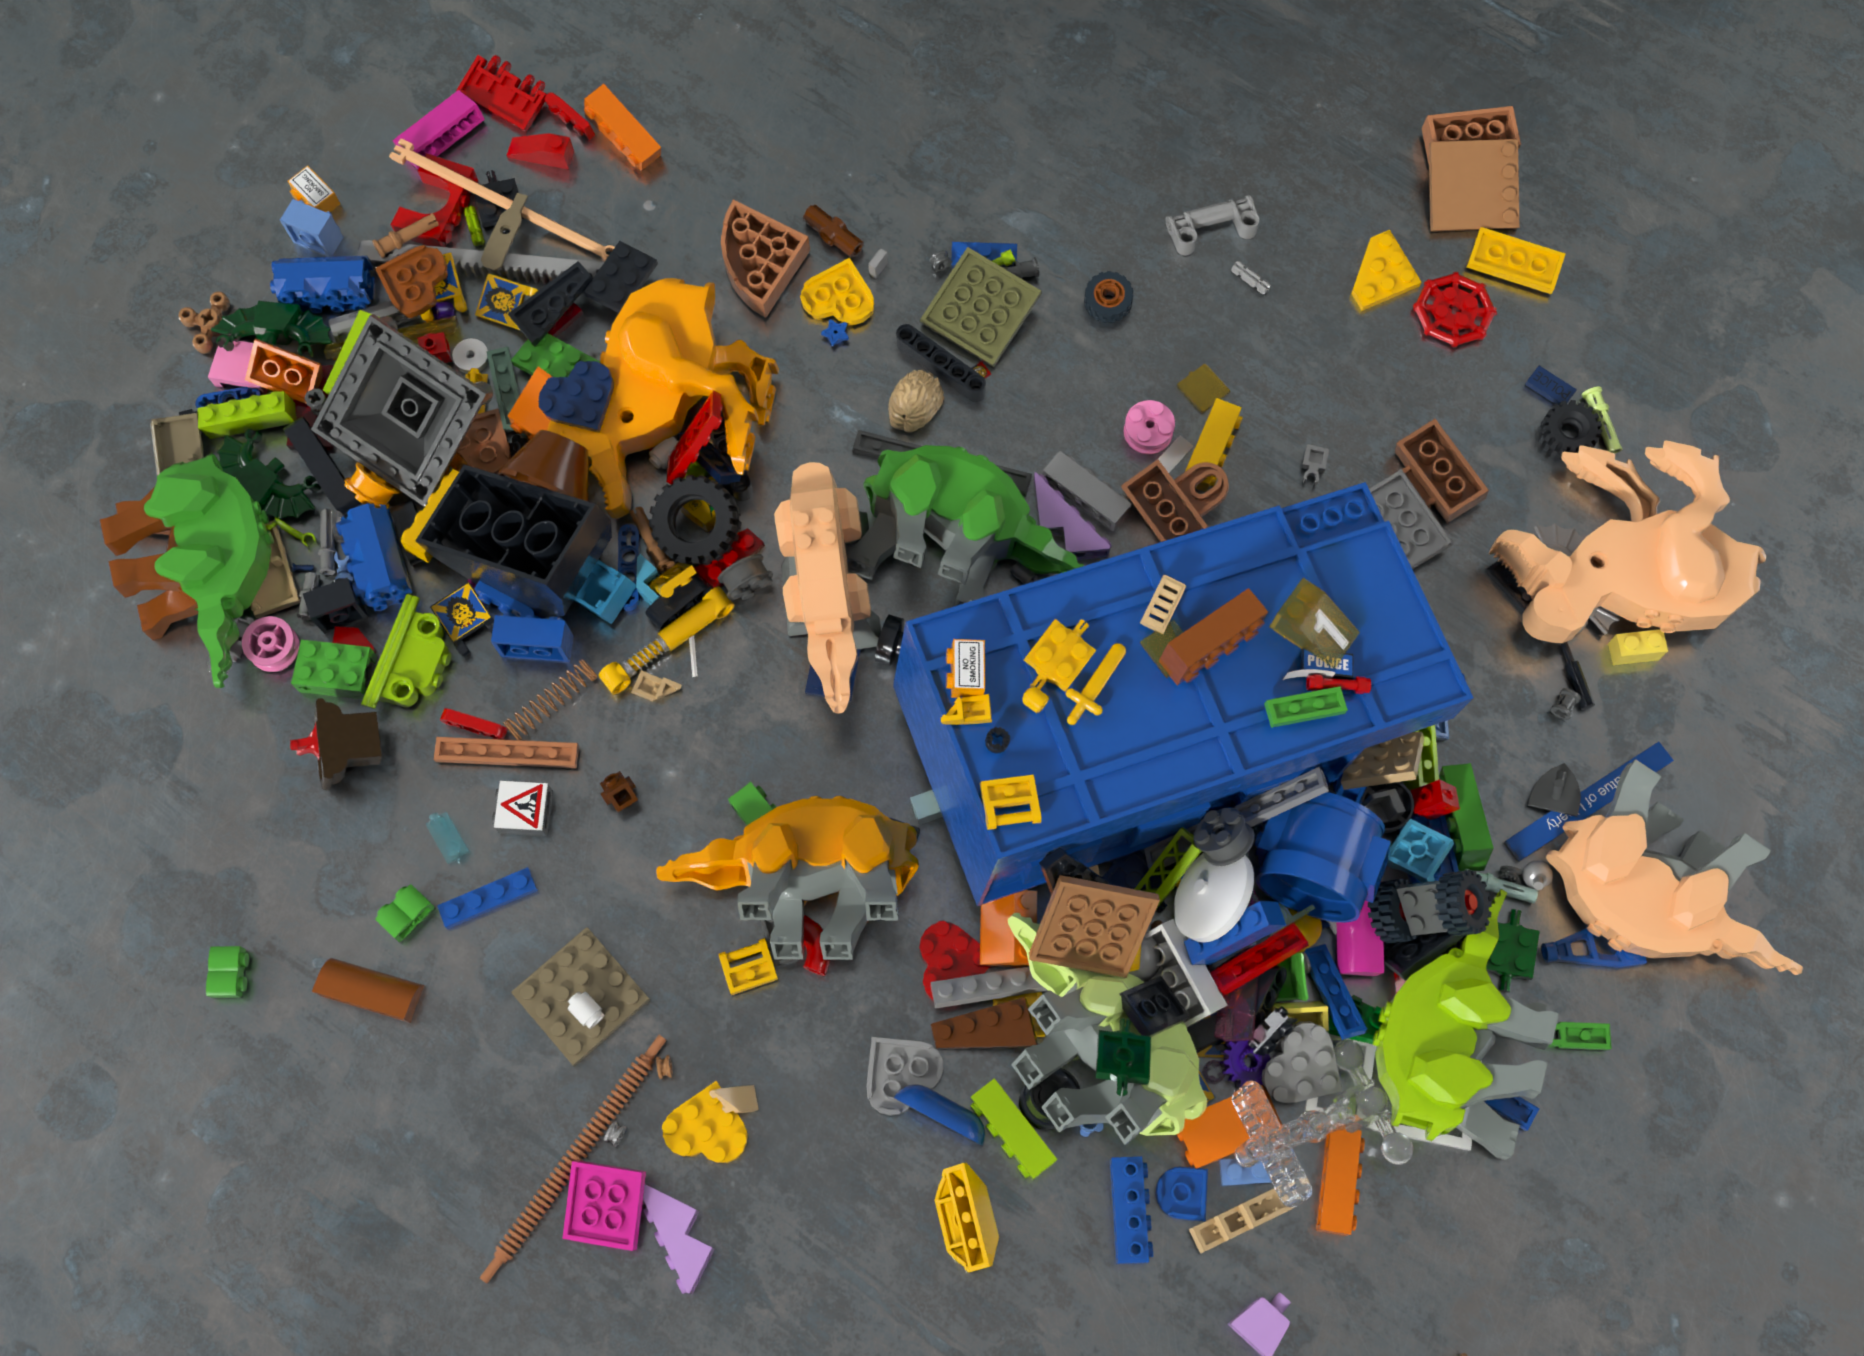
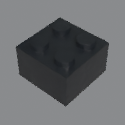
(334, 605)

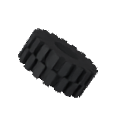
(1574, 416)

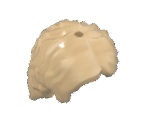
(918, 398)

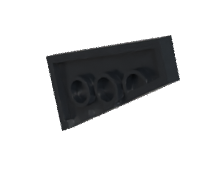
(547, 306)

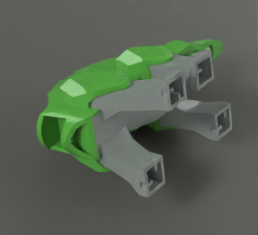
(963, 507)

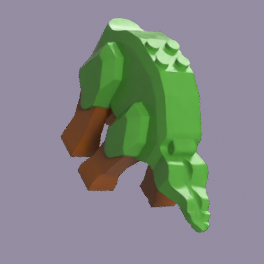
(211, 559)

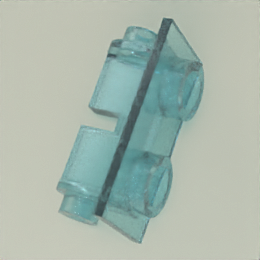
(446, 836)

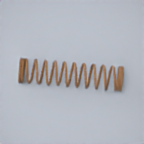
(590, 674)

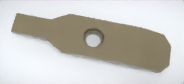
(499, 243)

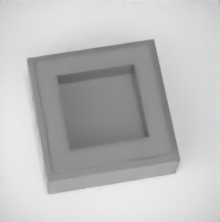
(878, 263)

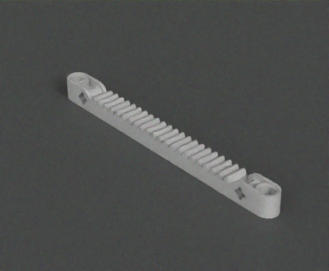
(470, 262)

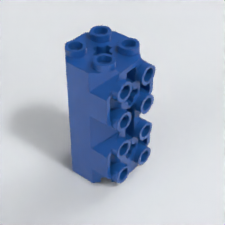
(323, 281)
(374, 556)

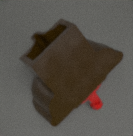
(340, 741)

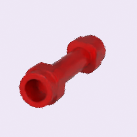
(1359, 685)

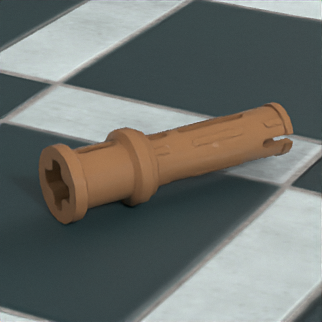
(396, 239)
(659, 557)

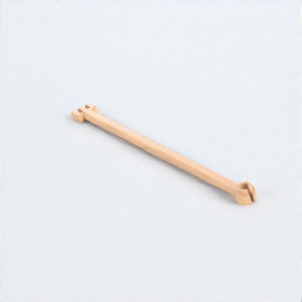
(407, 153)

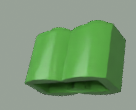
(404, 912)
(226, 972)

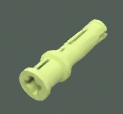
(1602, 408)

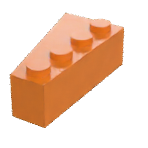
(621, 127)

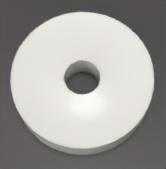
(469, 347)

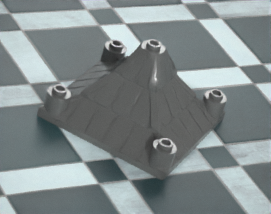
(399, 409)

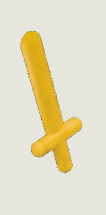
(1086, 698)

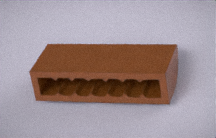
(368, 989)

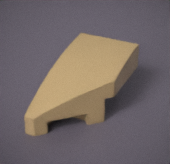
(652, 687)
(737, 1099)

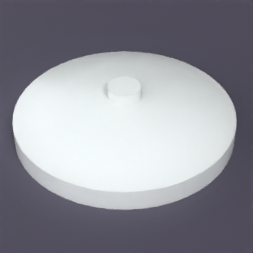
(1212, 898)

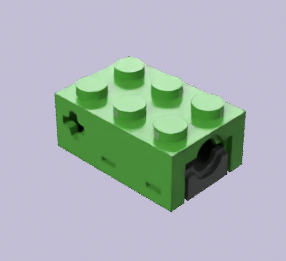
(333, 669)

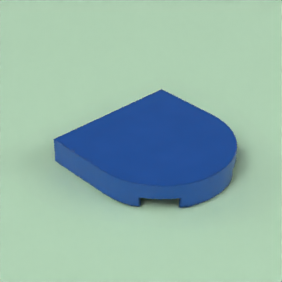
(1183, 1193)

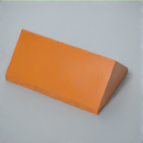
(282, 371)

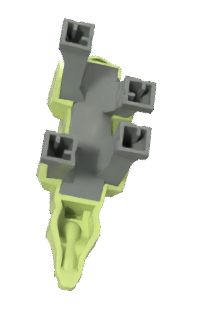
(1071, 1016)

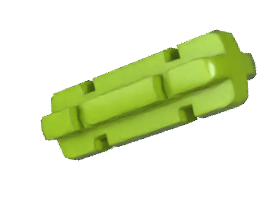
(474, 226)

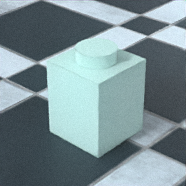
(925, 807)

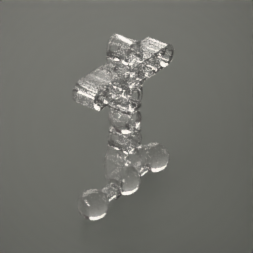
(1370, 1101)

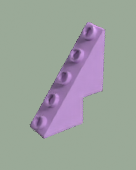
(1065, 521)
(673, 1224)

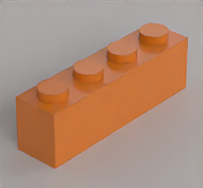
(1339, 1181)

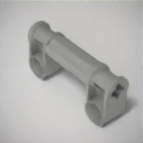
(1183, 226)

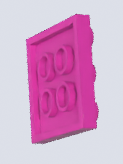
(604, 1205)

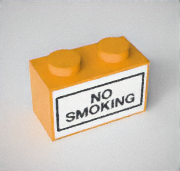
(313, 190)
(967, 668)

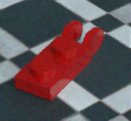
(569, 115)

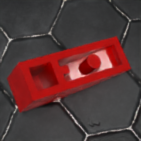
(542, 149)

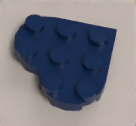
(580, 397)

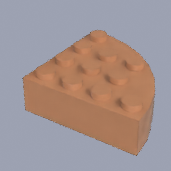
(760, 255)

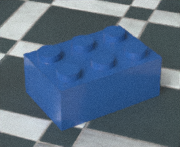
(532, 637)

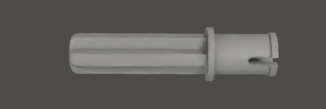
(327, 544)

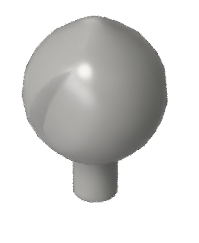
(1537, 874)

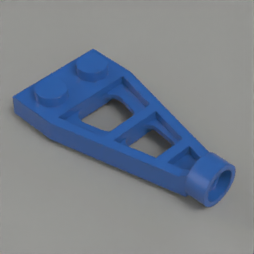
(1562, 952)

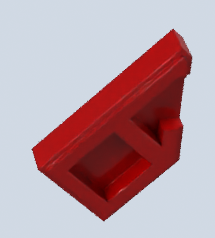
(351, 636)

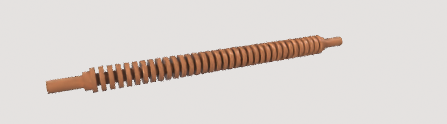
(502, 1253)

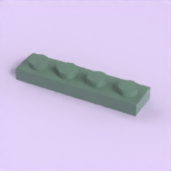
(504, 383)

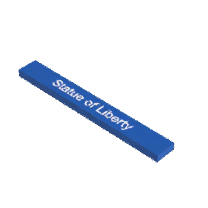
(1592, 799)

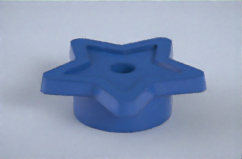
(835, 338)

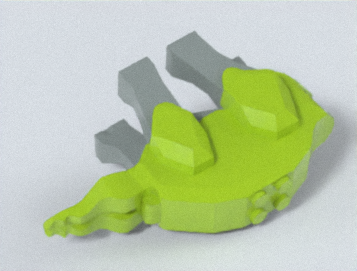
(1440, 1033)

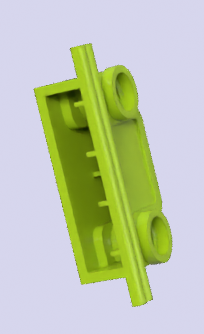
(410, 660)

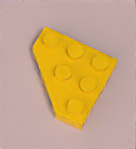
(1383, 272)

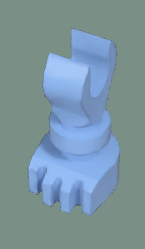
(342, 571)

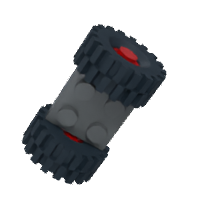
(1449, 905)

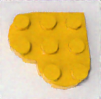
(839, 294)
(705, 1128)

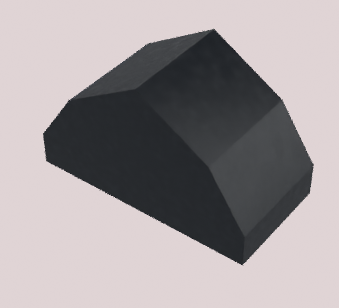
(527, 554)

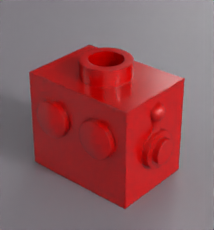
(1435, 799)

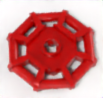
(1457, 298)

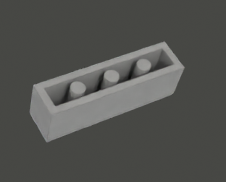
(1087, 491)

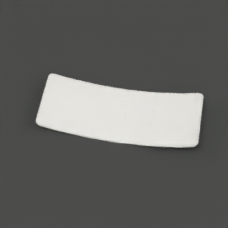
(1304, 673)

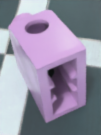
(1263, 1324)

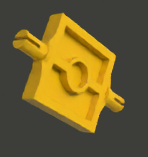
(1059, 655)

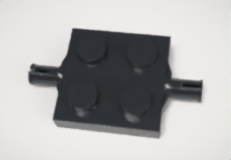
(489, 211)

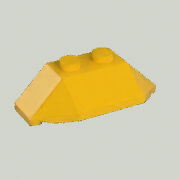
(966, 1218)

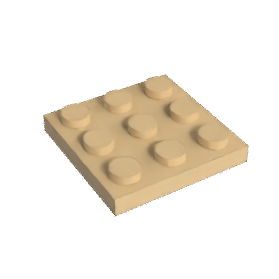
(1385, 762)

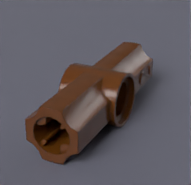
(833, 231)

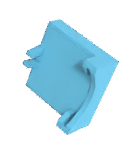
(1419, 851)

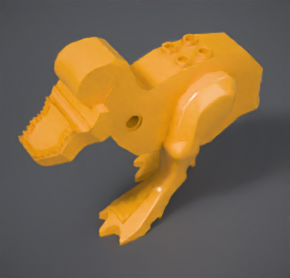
(660, 367)

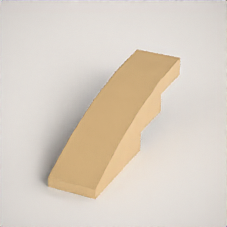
(1238, 1220)

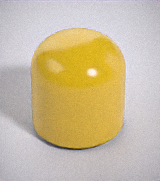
(1035, 699)

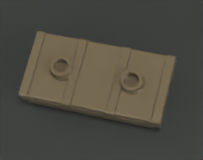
(176, 440)

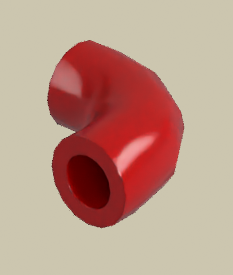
(814, 959)

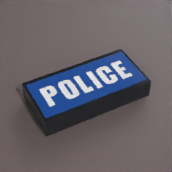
(1343, 670)

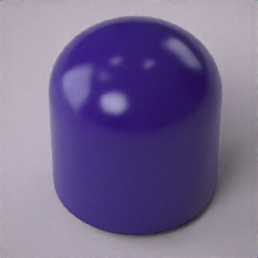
(443, 310)

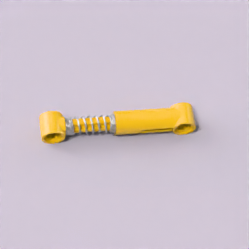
(713, 606)

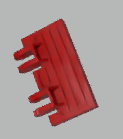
(501, 92)

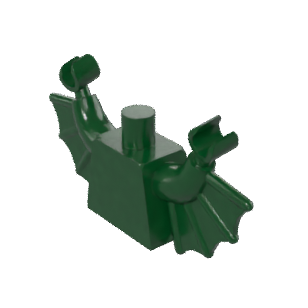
(274, 325)
(262, 480)

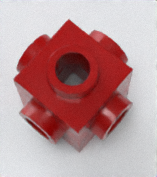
(436, 345)

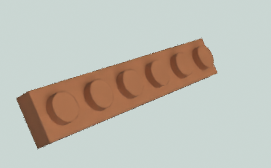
(506, 752)

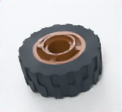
(1108, 309)

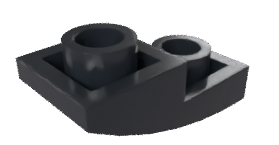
(1203, 1033)

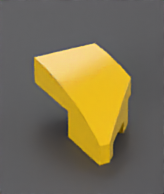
(969, 711)

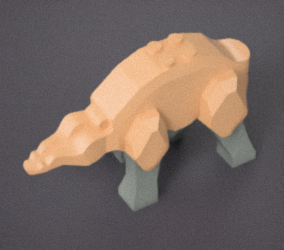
(816, 581)
(1654, 899)

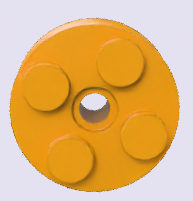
(370, 487)

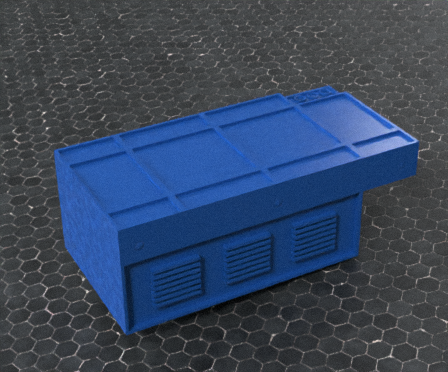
(1162, 748)

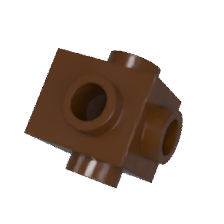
(618, 791)

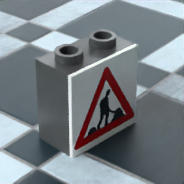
(522, 808)

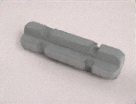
(1251, 277)

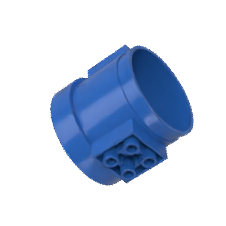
(1323, 856)

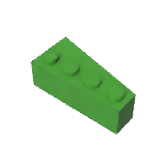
(1468, 824)

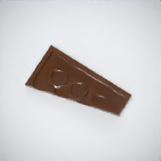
(990, 1027)

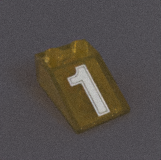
(1315, 624)

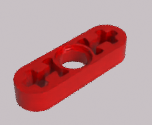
(473, 724)

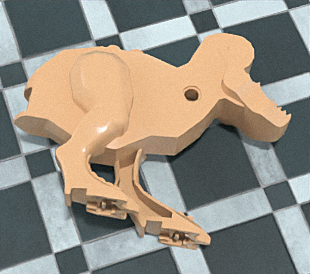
(1651, 570)

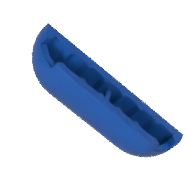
(943, 1111)

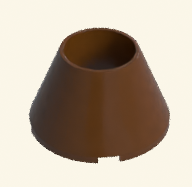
(551, 464)

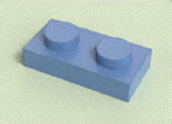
(1235, 1174)

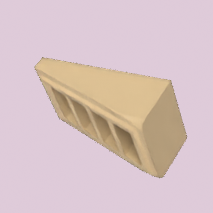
(1171, 590)

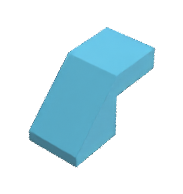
(645, 574)

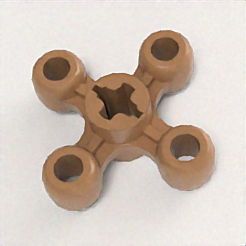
(205, 319)

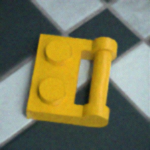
(677, 575)
(1009, 793)
(751, 973)

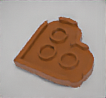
(412, 279)

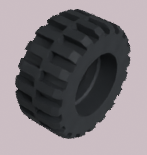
(667, 509)

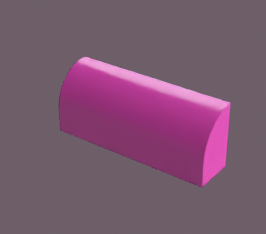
(442, 125)
(1359, 947)

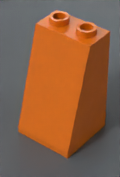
(1215, 1133)

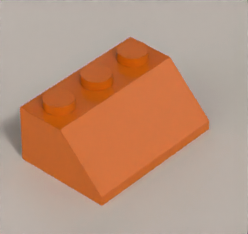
(997, 940)

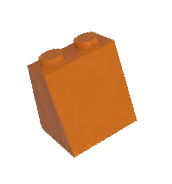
(526, 415)

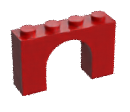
(449, 215)

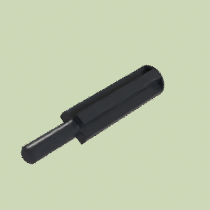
(1577, 679)

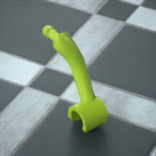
(284, 526)

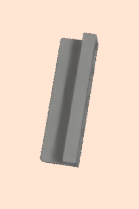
(342, 325)

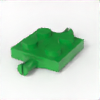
(1514, 952)

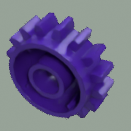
(1235, 1065)

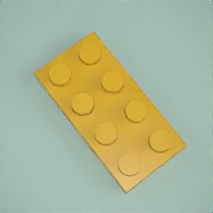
(1516, 260)

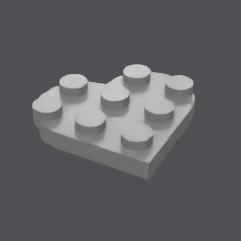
(898, 1065)
(1303, 1067)

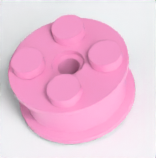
(1149, 427)
(270, 644)

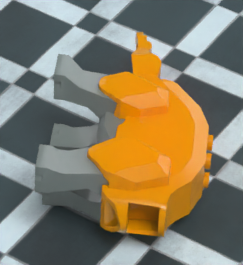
(803, 855)

